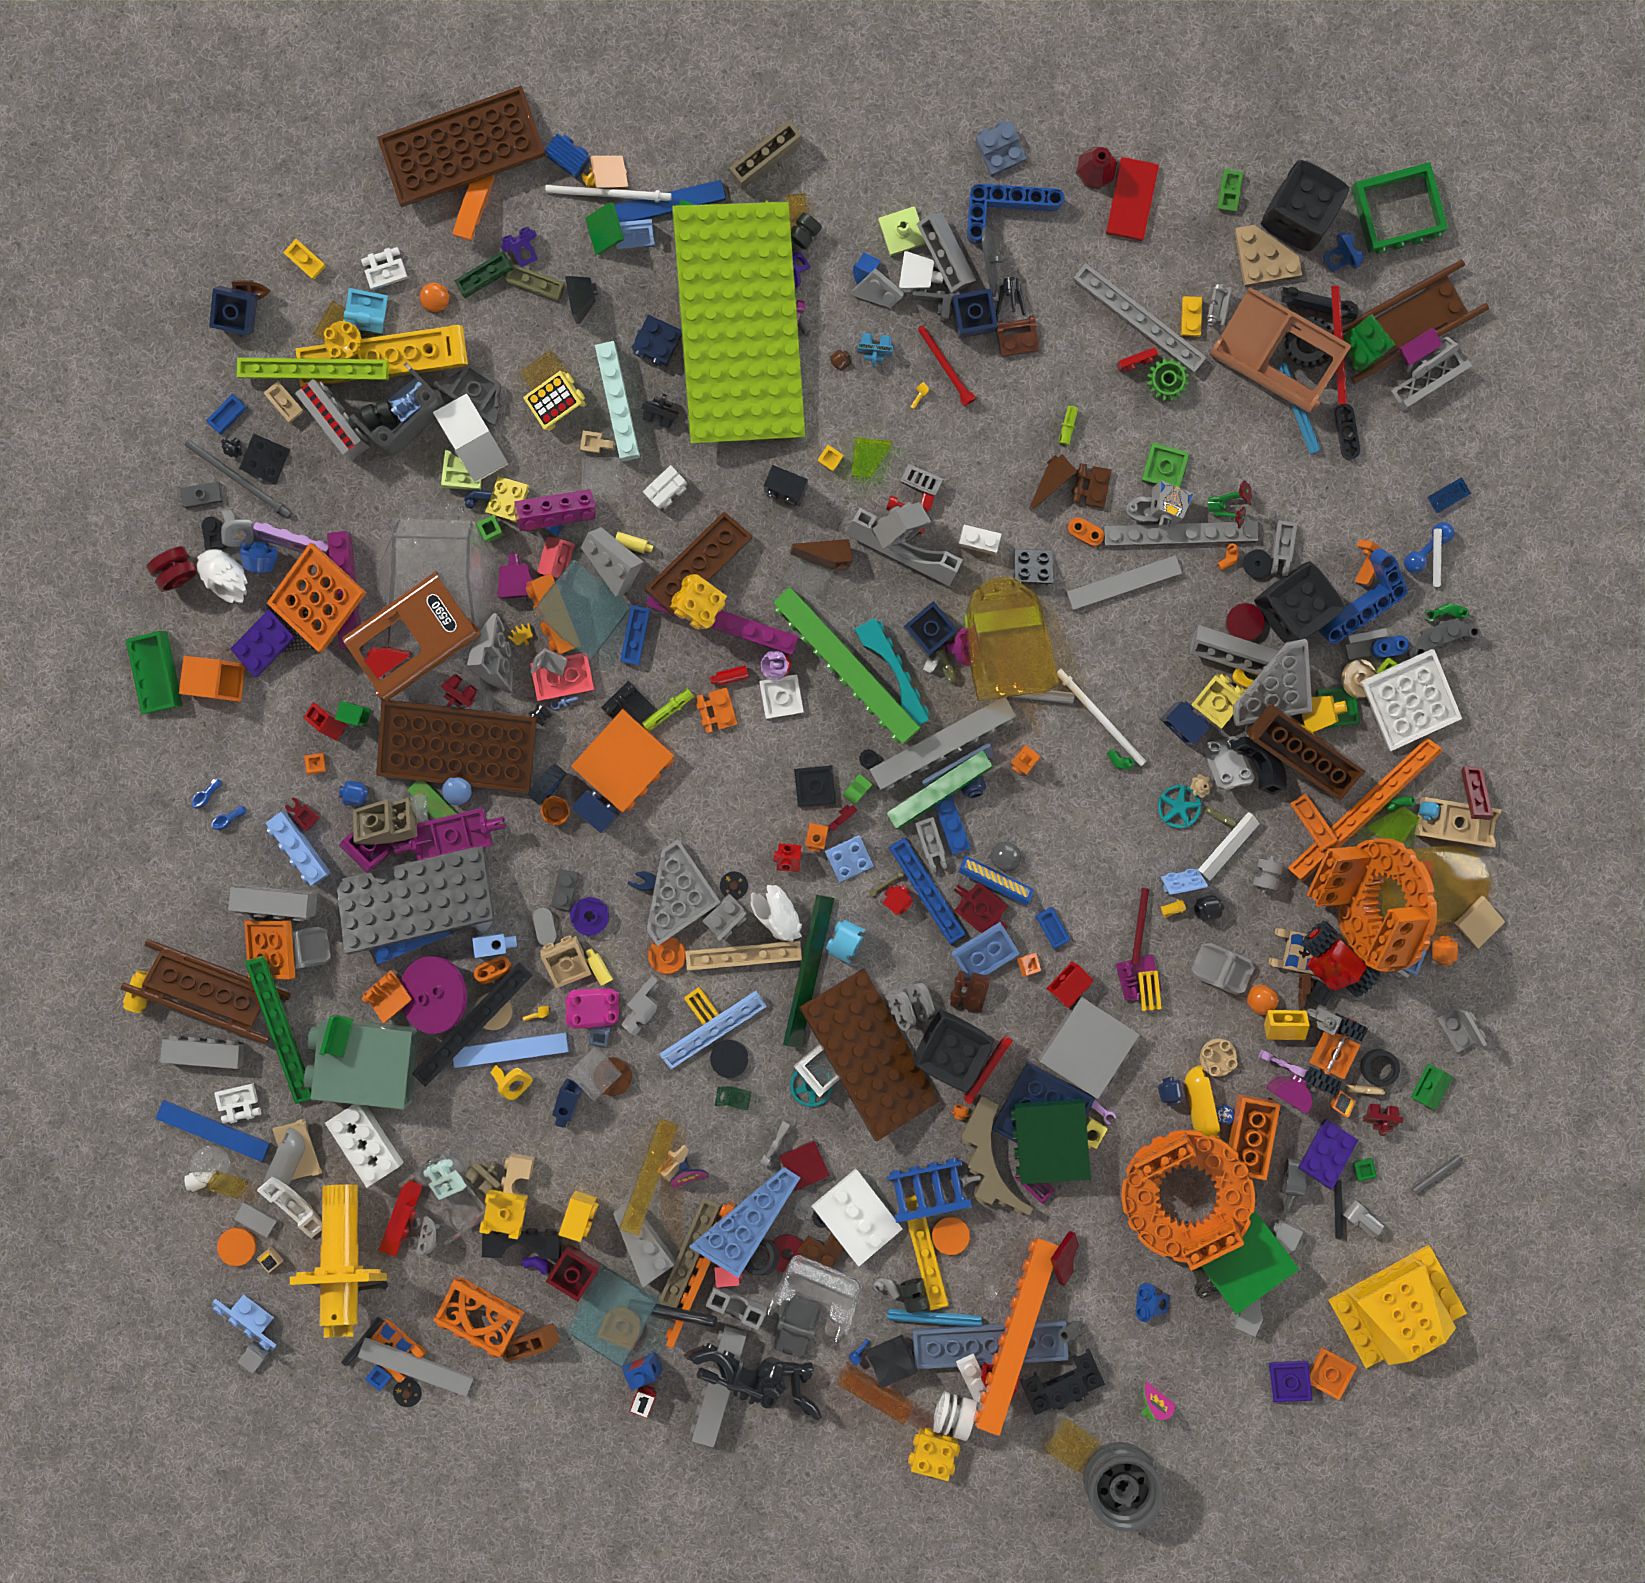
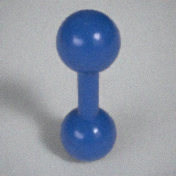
(1416, 561)

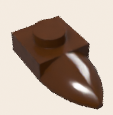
(250, 286)
(1305, 985)

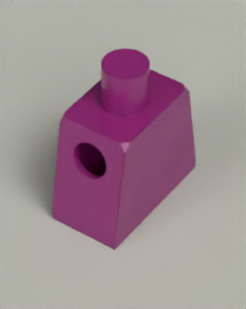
(513, 578)

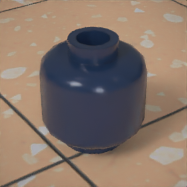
(974, 788)
(1171, 1091)

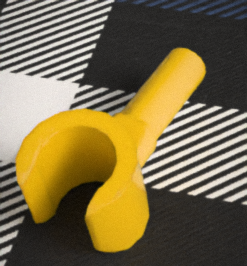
(923, 390)
(543, 1011)

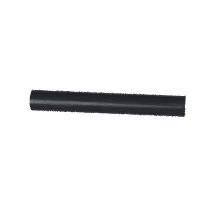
(1338, 1210)
(356, 1349)

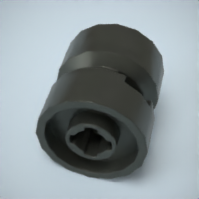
(804, 231)
(371, 414)
(914, 1295)

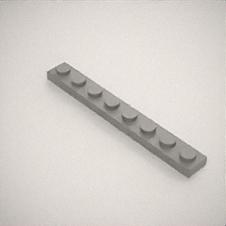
(1139, 318)
(1180, 533)

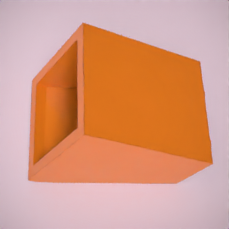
(212, 678)

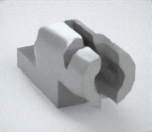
(642, 1007)

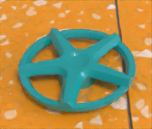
(1179, 806)
(807, 1088)

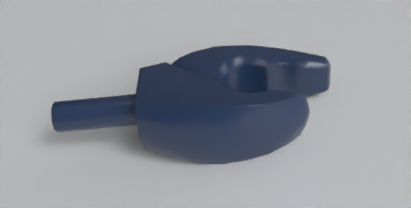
(649, 883)

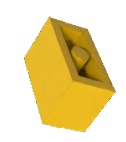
(1286, 1025)

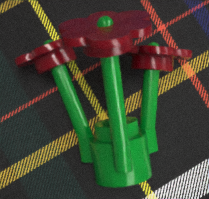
(1218, 503)

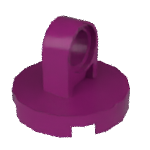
(959, 647)

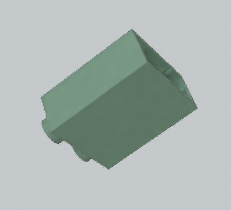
(374, 1066)

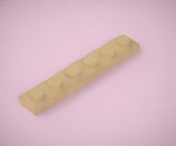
(743, 955)

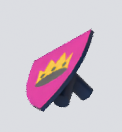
(687, 1175)

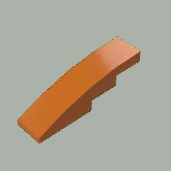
(472, 208)

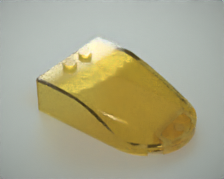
(1008, 641)
(1457, 879)

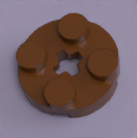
(623, 1082)

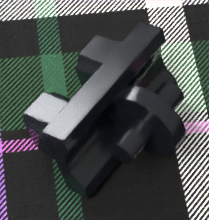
(668, 415)

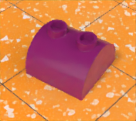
(365, 855)
(1292, 1090)

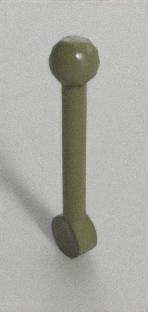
(873, 892)

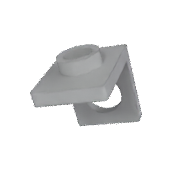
(549, 661)
(253, 1357)

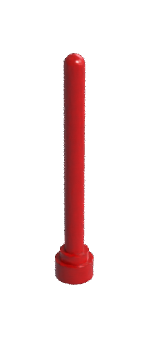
(966, 396)

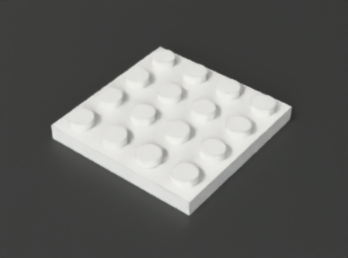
(1411, 699)

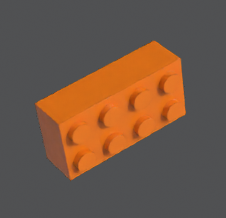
(1254, 1133)

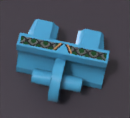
(866, 346)

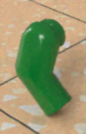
(1120, 762)

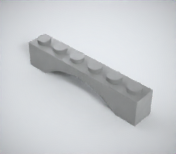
(936, 564)
(1251, 1318)

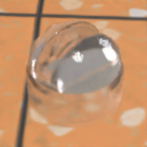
(992, 1294)

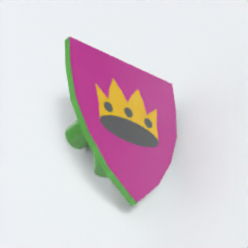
(1157, 1405)

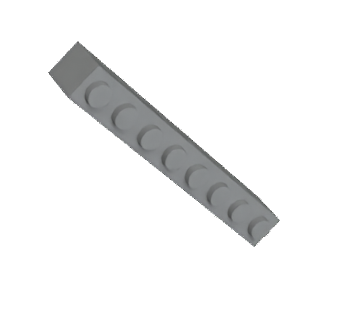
(945, 741)

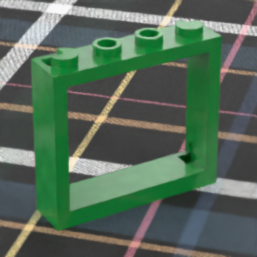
(1359, 188)

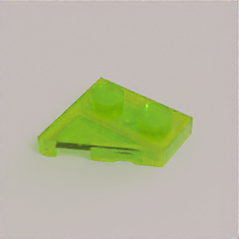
(868, 456)
(1394, 825)

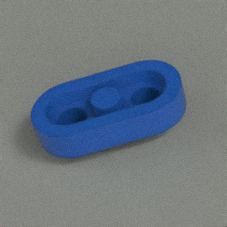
(1391, 646)

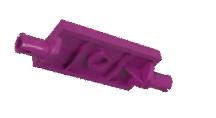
(451, 834)

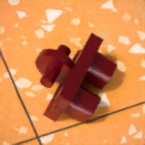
(451, 686)
(1391, 1118)

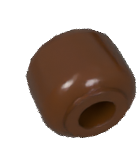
(840, 359)

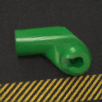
(1400, 802)

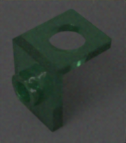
(733, 1097)

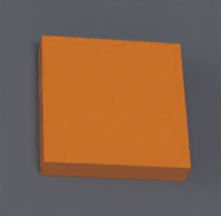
(1331, 1373)

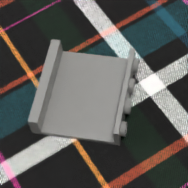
(1089, 1047)

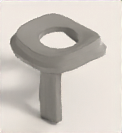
(232, 524)

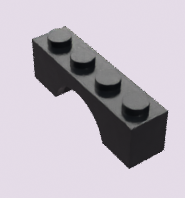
(546, 1243)

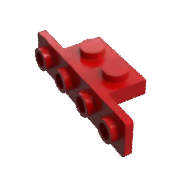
(401, 1216)

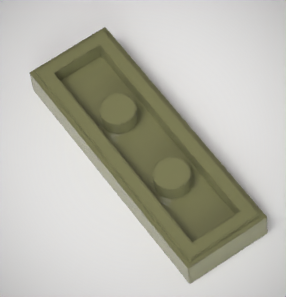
(535, 282)

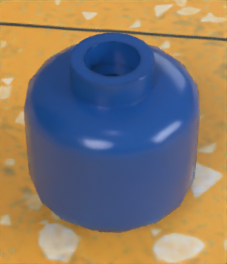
(353, 793)

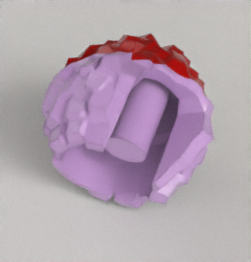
(775, 665)

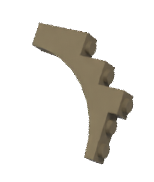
(978, 1132)

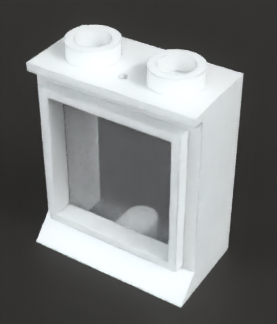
(817, 1070)

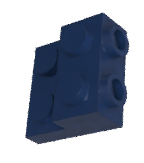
(656, 341)

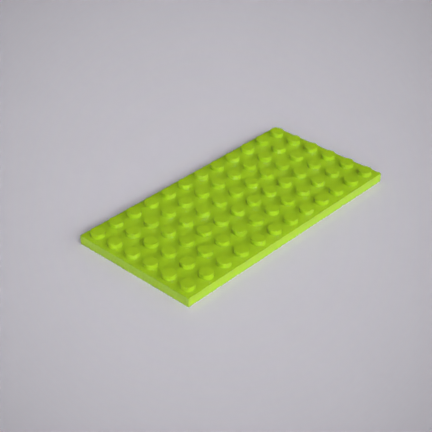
(738, 321)

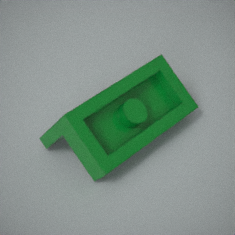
(336, 1035)
(1431, 1086)

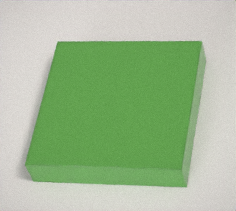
(1165, 465)

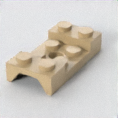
(1443, 827)

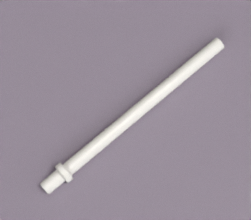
(657, 196)
(1067, 680)

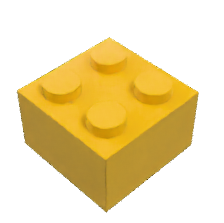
(577, 1216)

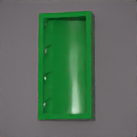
(154, 672)

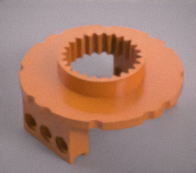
(1351, 881)
(1197, 1241)

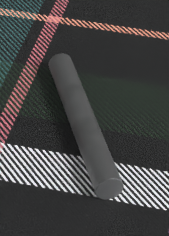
(1437, 1174)

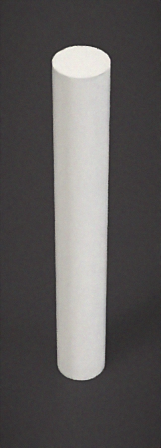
(1437, 538)

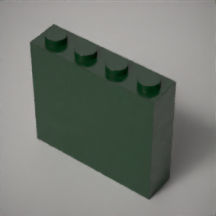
(1051, 1141)

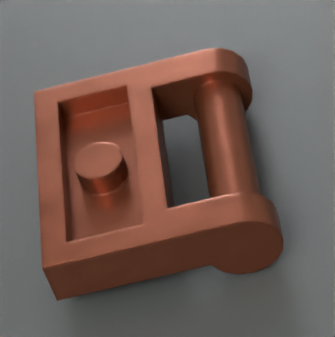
(1018, 343)

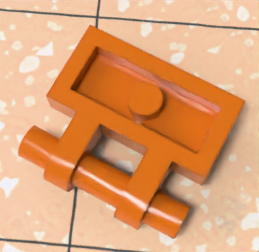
(722, 709)

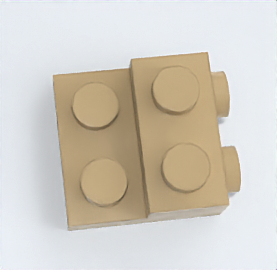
(565, 961)

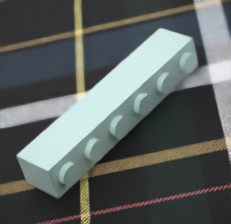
(617, 401)

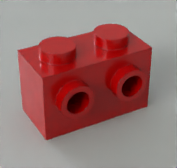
(1070, 984)

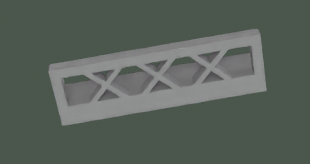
(1420, 393)

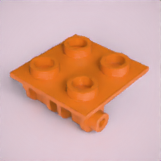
(387, 996)

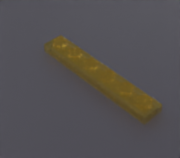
(648, 1177)

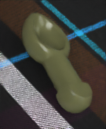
(948, 669)
(1227, 821)

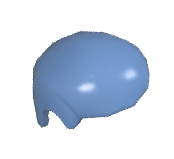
(456, 791)

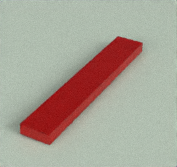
(1338, 332)

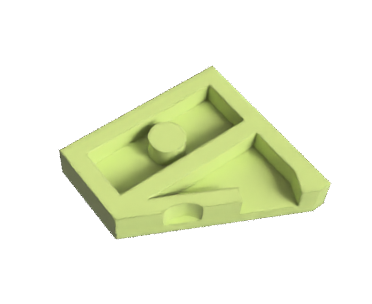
(456, 475)

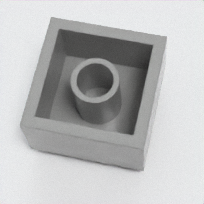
(901, 524)

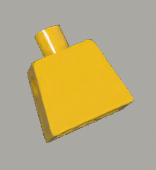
(1323, 712)

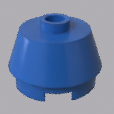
(258, 557)

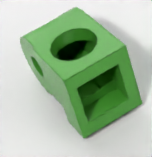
(857, 789)

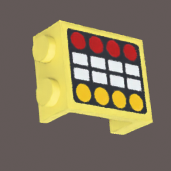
(554, 399)

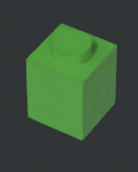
(490, 529)

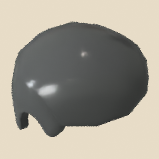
(1005, 856)

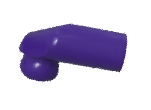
(540, 1264)

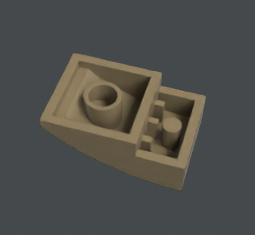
(384, 822)

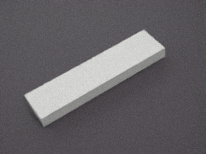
(1229, 846)

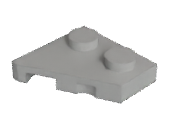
(878, 289)

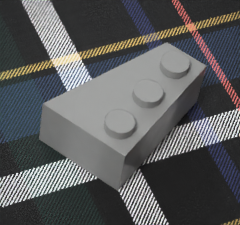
(612, 560)

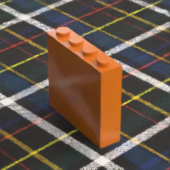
(623, 761)

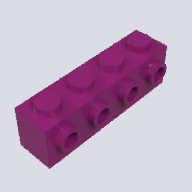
(551, 511)

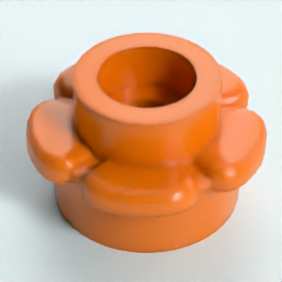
(960, 1112)

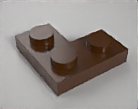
(822, 1253)

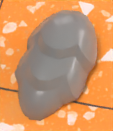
(1140, 509)

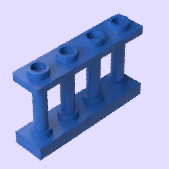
(941, 1204)

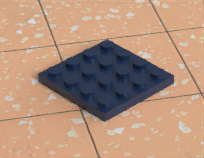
(1036, 1086)

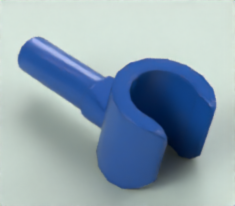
(854, 1356)

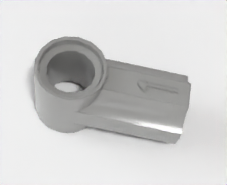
(1359, 1216)

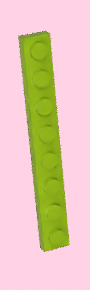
(313, 369)

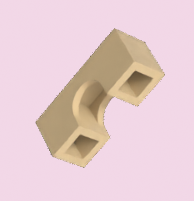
(517, 1167)

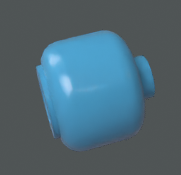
(1429, 810)

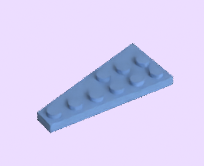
(739, 1233)

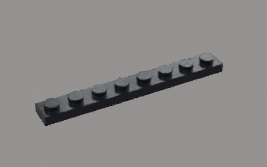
(472, 1024)

